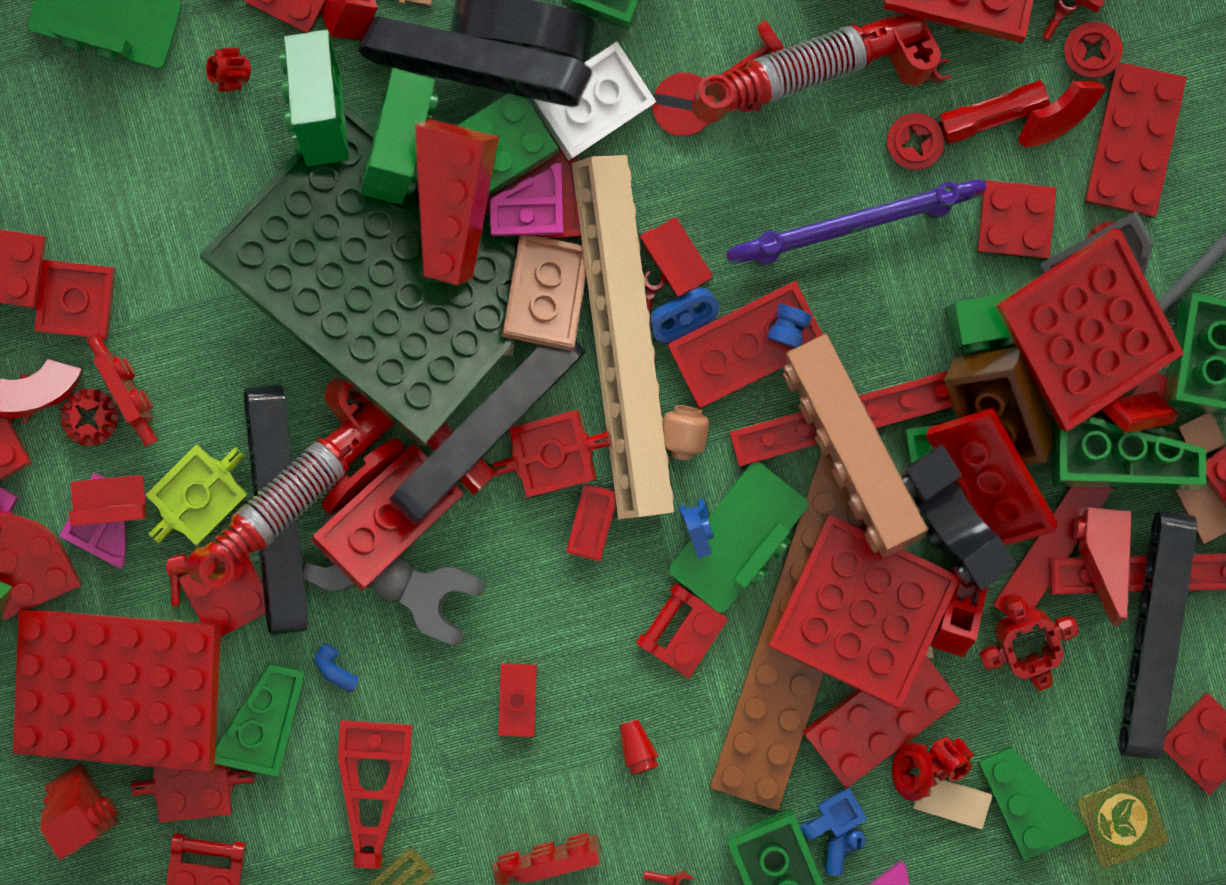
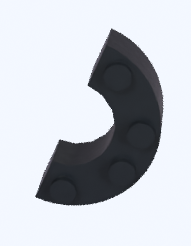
(526, 25)
(952, 521)

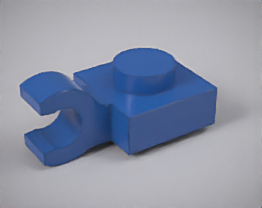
(698, 527)
(838, 814)

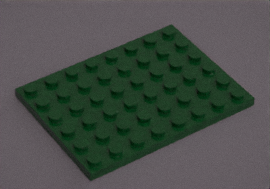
(354, 289)

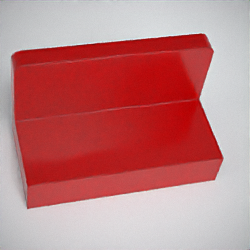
(676, 257)
(108, 500)

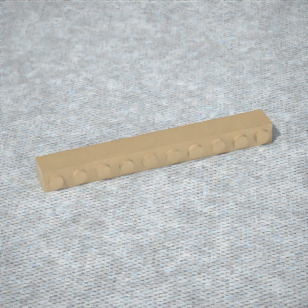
(622, 336)

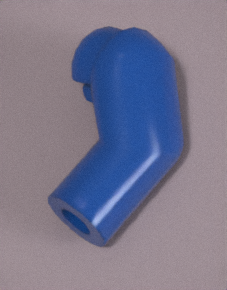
(331, 671)
(840, 847)

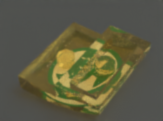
(1122, 820)

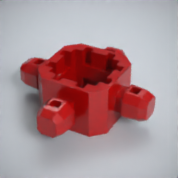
(1036, 666)

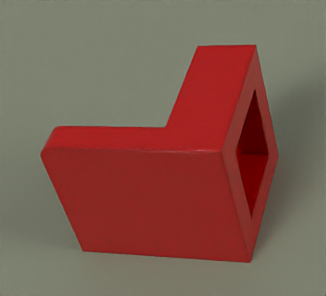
(348, 17)

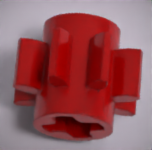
(228, 69)
(951, 759)

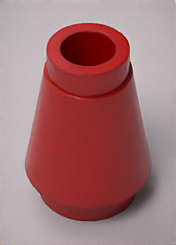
(637, 748)

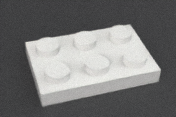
(609, 101)

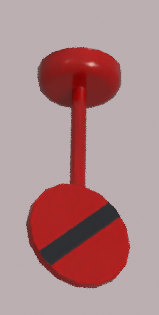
(676, 92)

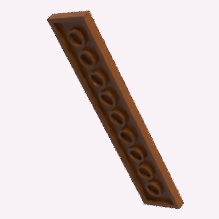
(778, 688)

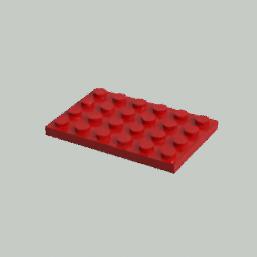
(117, 689)

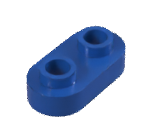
(683, 315)

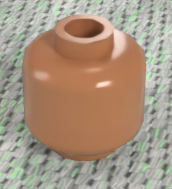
(685, 431)

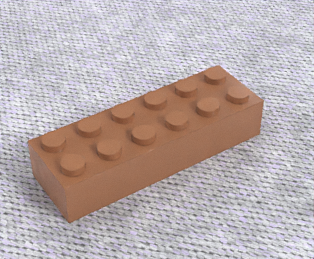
(854, 446)

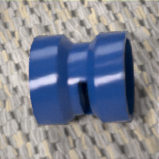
(789, 326)

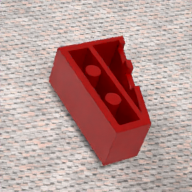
(75, 811)

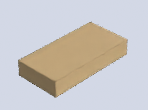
(956, 803)

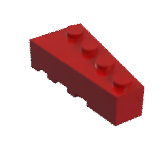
(453, 196)

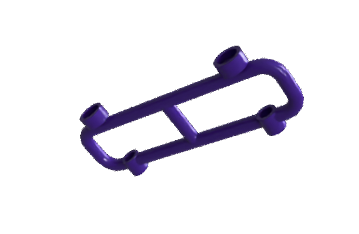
(934, 203)

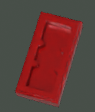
(1141, 412)
(592, 522)
(517, 700)

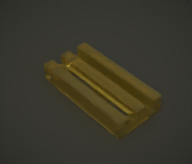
(419, 863)

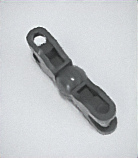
(413, 588)

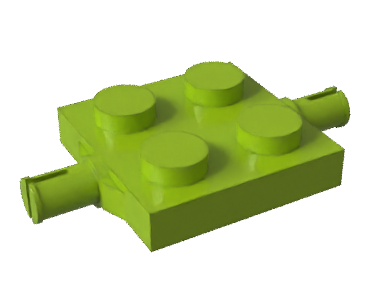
(197, 495)

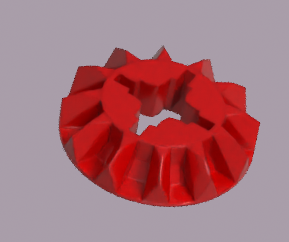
(1091, 34)
(921, 126)
(106, 417)
(906, 760)

